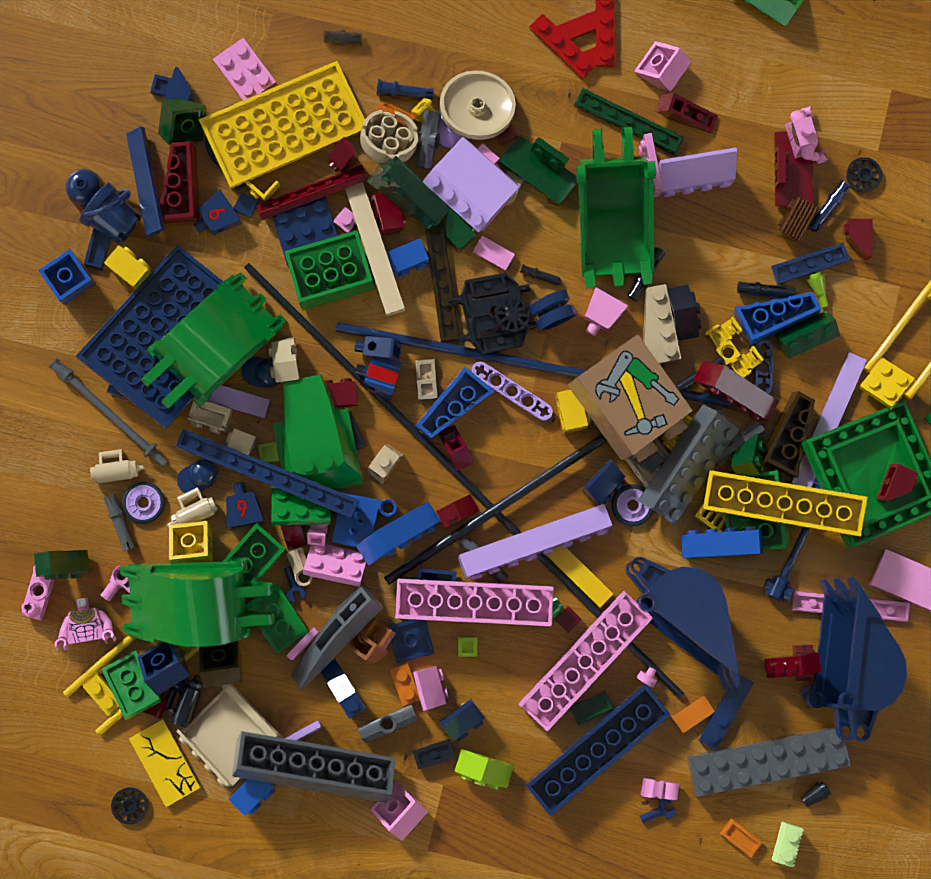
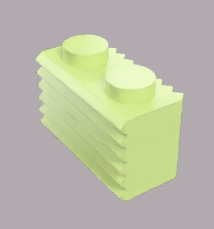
(787, 844)

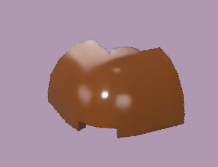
(372, 641)

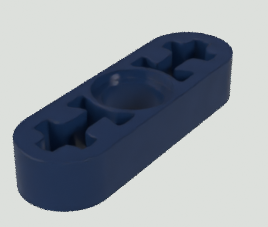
(769, 353)

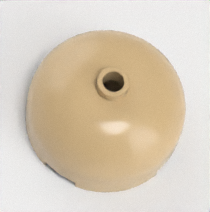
(385, 138)

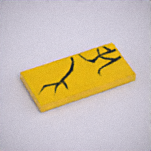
(164, 762)

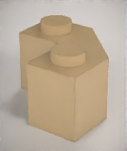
(284, 360)

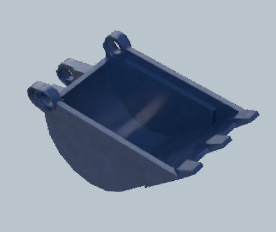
(690, 612)
(857, 658)

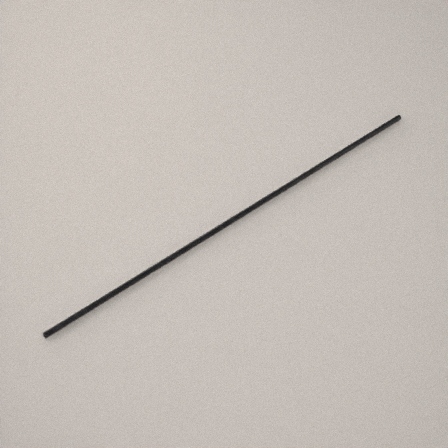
(450, 467)

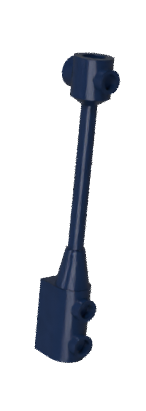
(779, 585)

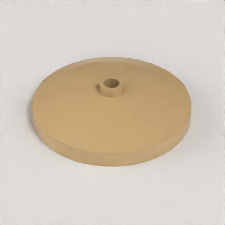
(477, 105)

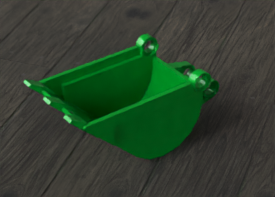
(616, 212)
(213, 340)
(192, 602)

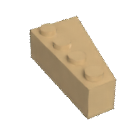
(659, 327)

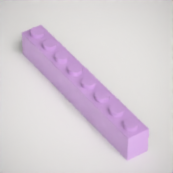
(535, 541)

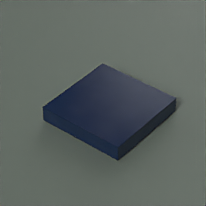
(411, 640)

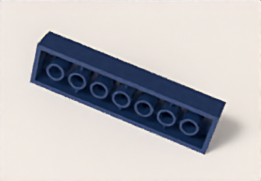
(597, 749)

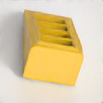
(698, 515)

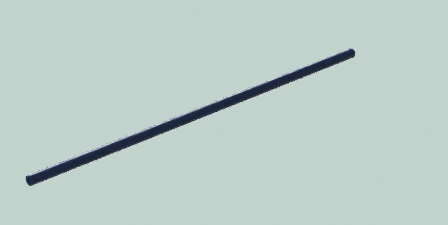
(499, 358)

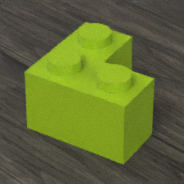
(483, 769)

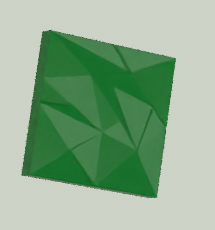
(857, 459)

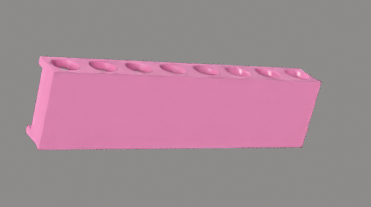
(903, 579)
(474, 602)
(585, 661)

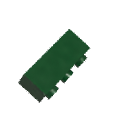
(807, 334)
(61, 564)

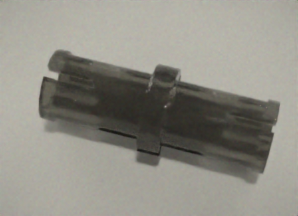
(342, 37)

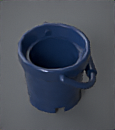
(111, 213)

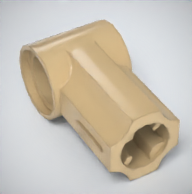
(297, 561)

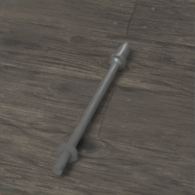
(67, 375)

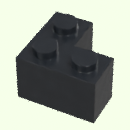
(684, 312)

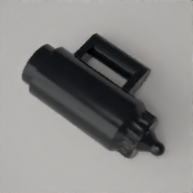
(186, 702)

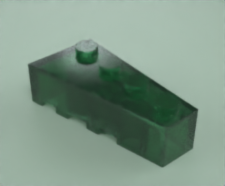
(408, 192)

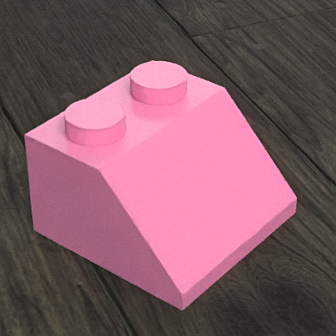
(663, 66)
(430, 688)
(400, 812)

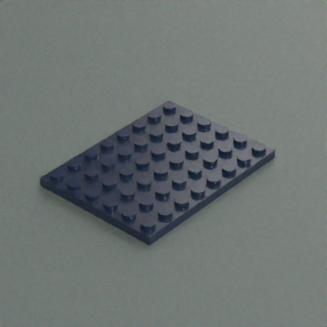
(154, 308)

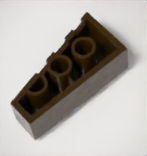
(784, 445)

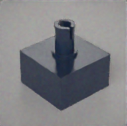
(163, 667)

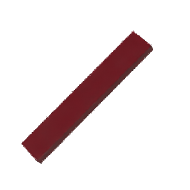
(312, 192)

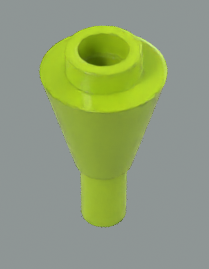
(818, 285)

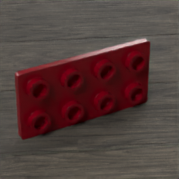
(792, 174)

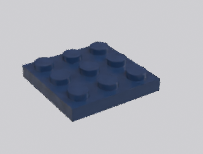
(304, 225)

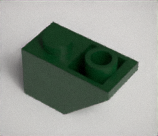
(458, 232)
(749, 457)

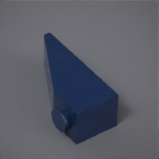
(343, 689)

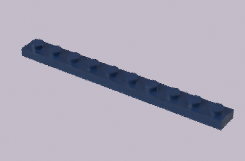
(267, 473)

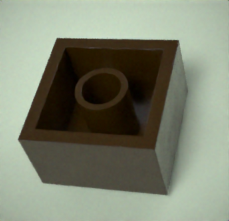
(220, 664)

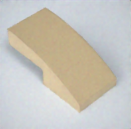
(426, 379)

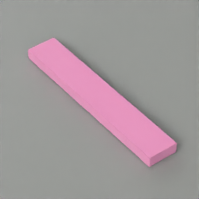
(887, 609)

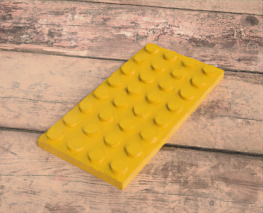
(283, 124)

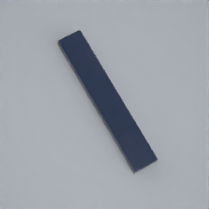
(145, 181)

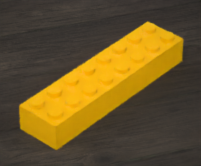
(785, 503)

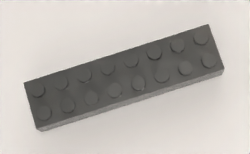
(767, 761)
(313, 767)

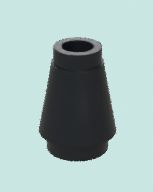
(816, 794)

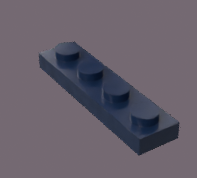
(810, 263)
(725, 713)

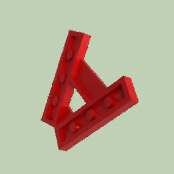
(559, 38)

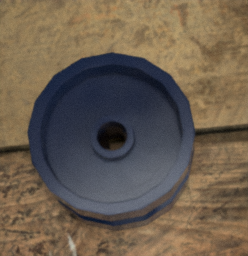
(553, 310)

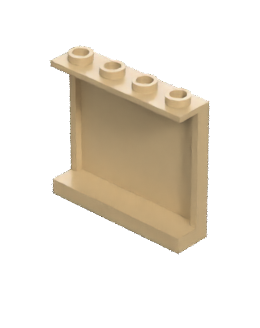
(216, 732)

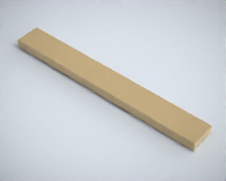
(375, 249)

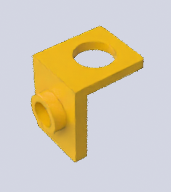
(418, 111)
(256, 193)

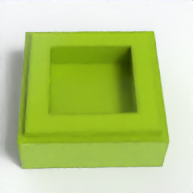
(269, 452)
(467, 646)

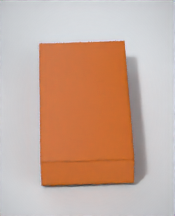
(693, 714)
(741, 838)

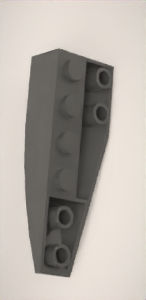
(339, 630)

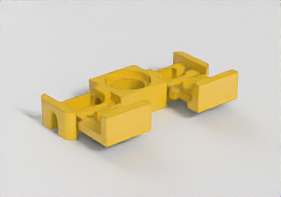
(720, 338)

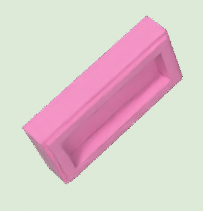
(493, 253)
(298, 649)

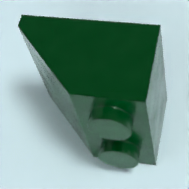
(181, 120)

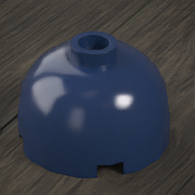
(82, 186)

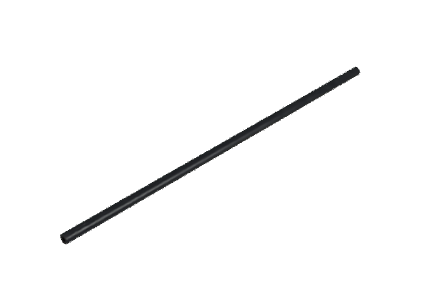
(515, 496)

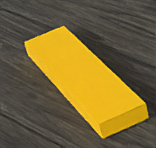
(580, 575)

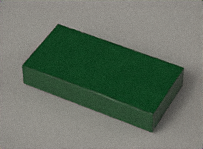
(591, 707)

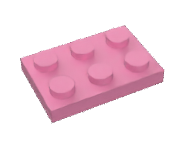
(244, 70)
(647, 148)
(335, 564)

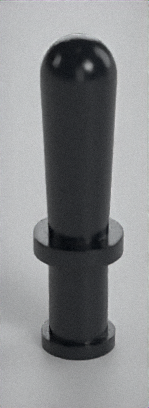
(550, 278)

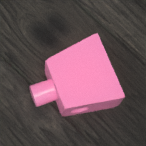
(603, 312)

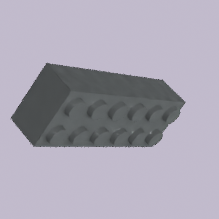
(688, 464)

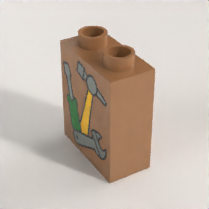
(631, 400)

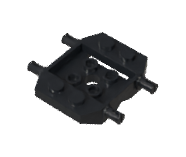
(479, 317)

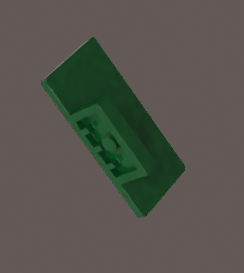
(540, 167)

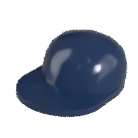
(257, 372)
(198, 474)

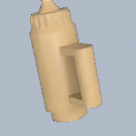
(114, 471)
(196, 512)

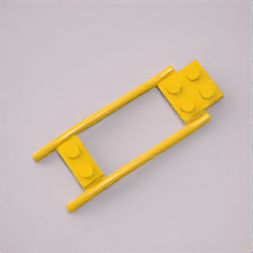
(887, 381)
(100, 689)

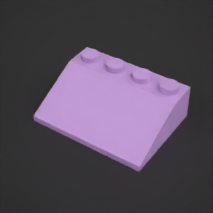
(698, 172)
(471, 184)

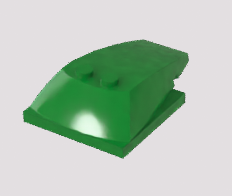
(316, 436)

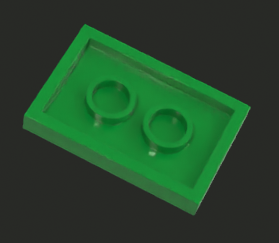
(293, 510)
(287, 625)
(129, 686)

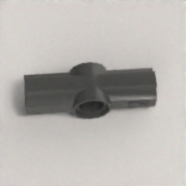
(428, 139)
(739, 439)
(375, 728)

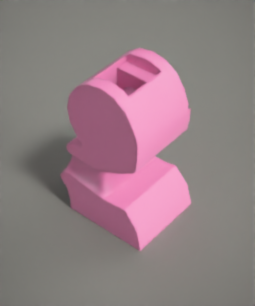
(317, 535)
(660, 789)

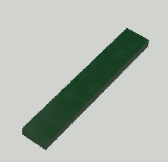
(622, 117)

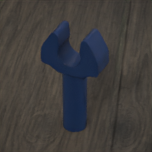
(293, 585)
(658, 811)

